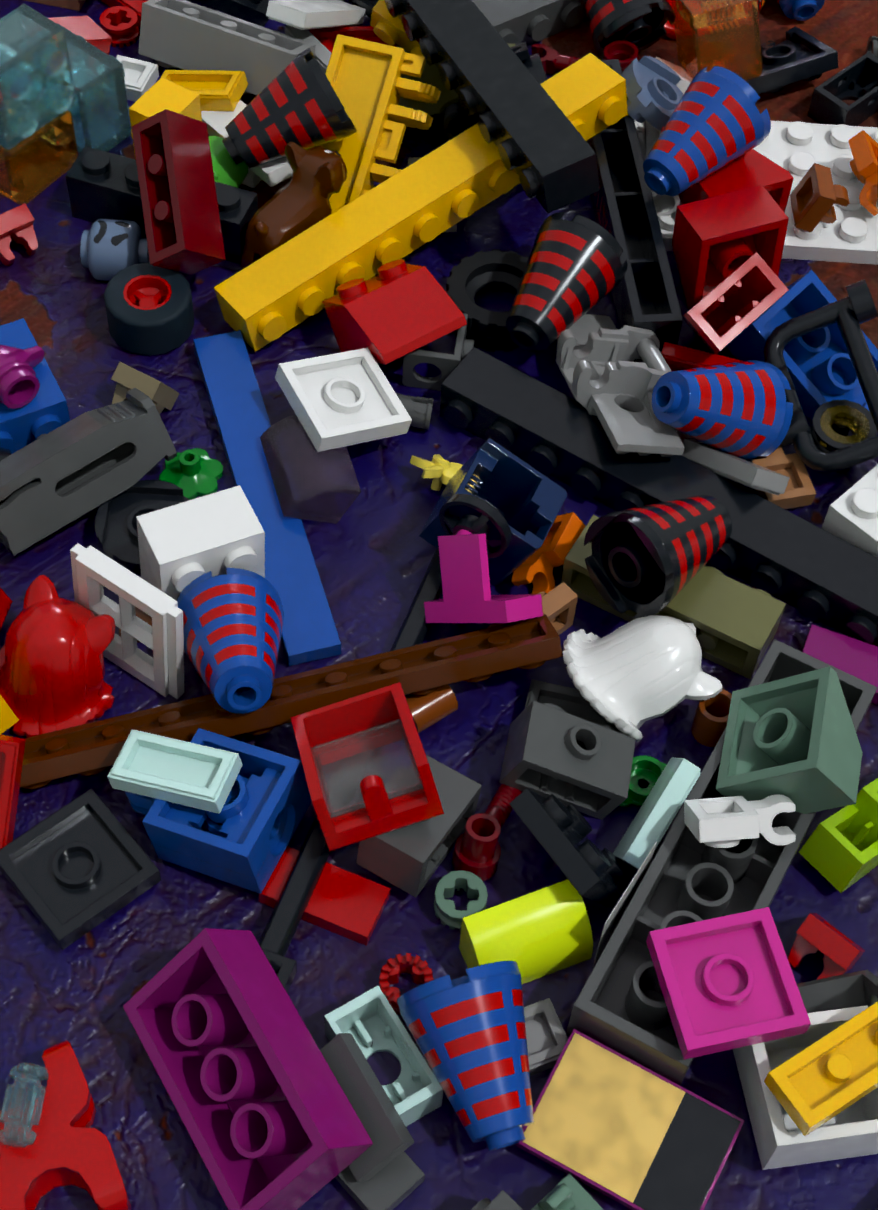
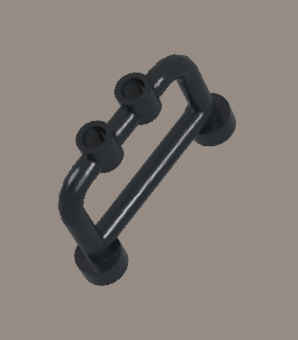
(848, 315)

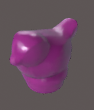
(17, 375)

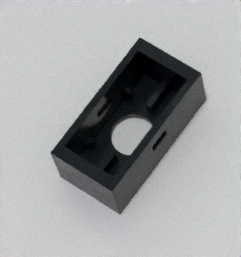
(855, 83)

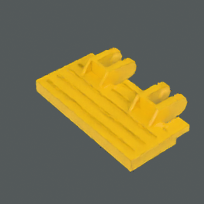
(369, 87)

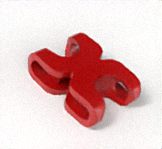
(64, 1146)

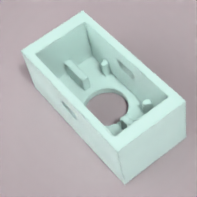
(380, 1030)

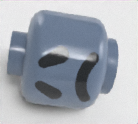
(112, 247)

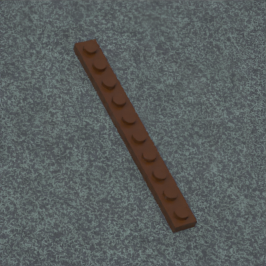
(418, 668)

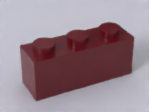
(178, 192)

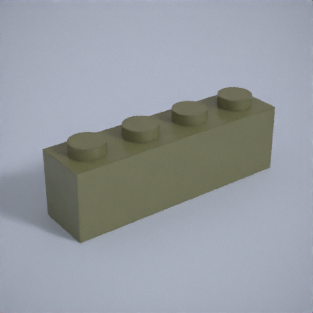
(729, 617)

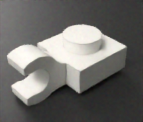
(727, 820)

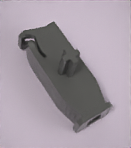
(79, 468)

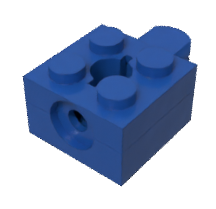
(256, 818)

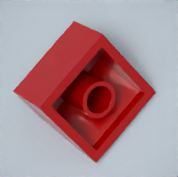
(724, 232)
(392, 312)

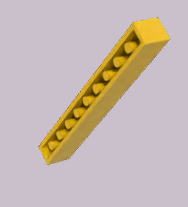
(400, 214)

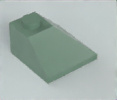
(792, 742)

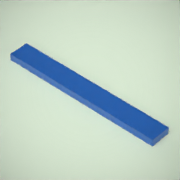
(289, 562)

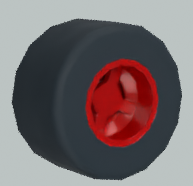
(149, 309)

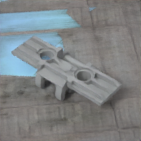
(609, 384)

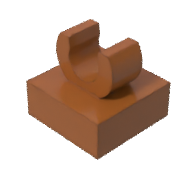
(814, 198)

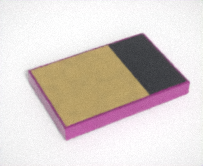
(629, 1130)

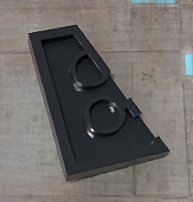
(793, 60)

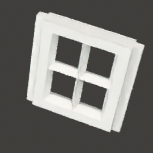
(165, 637)

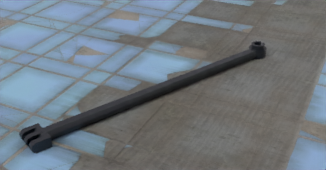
(315, 851)

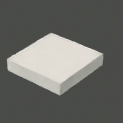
(342, 399)

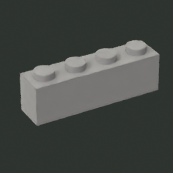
(205, 39)

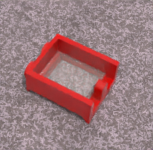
(365, 766)

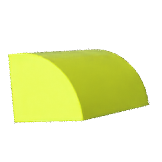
(537, 930)

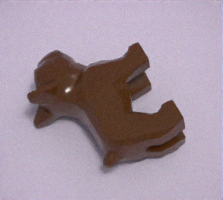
(298, 204)

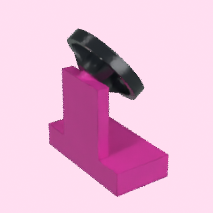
(466, 569)

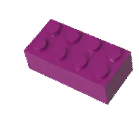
(245, 1074)

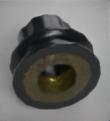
(841, 425)

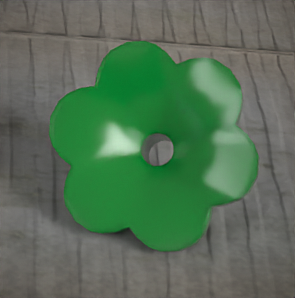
(193, 473)

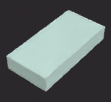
(175, 771)
(657, 811)

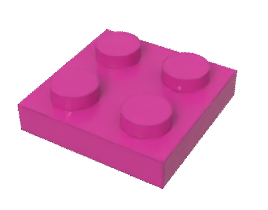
(727, 983)

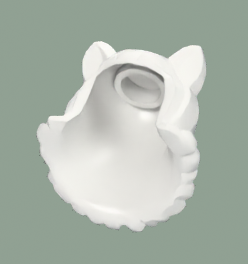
(638, 670)

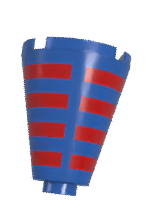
(705, 132)
(727, 406)
(233, 636)
(477, 1048)

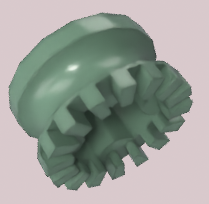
(446, 887)

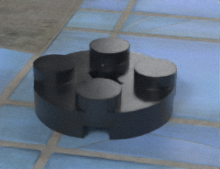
(117, 519)

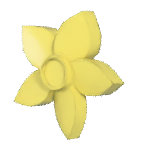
(438, 469)

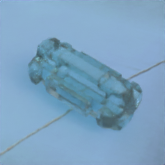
(23, 1104)

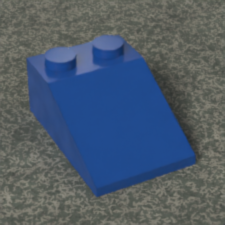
(816, 360)

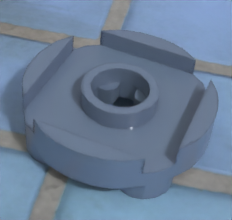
(651, 91)

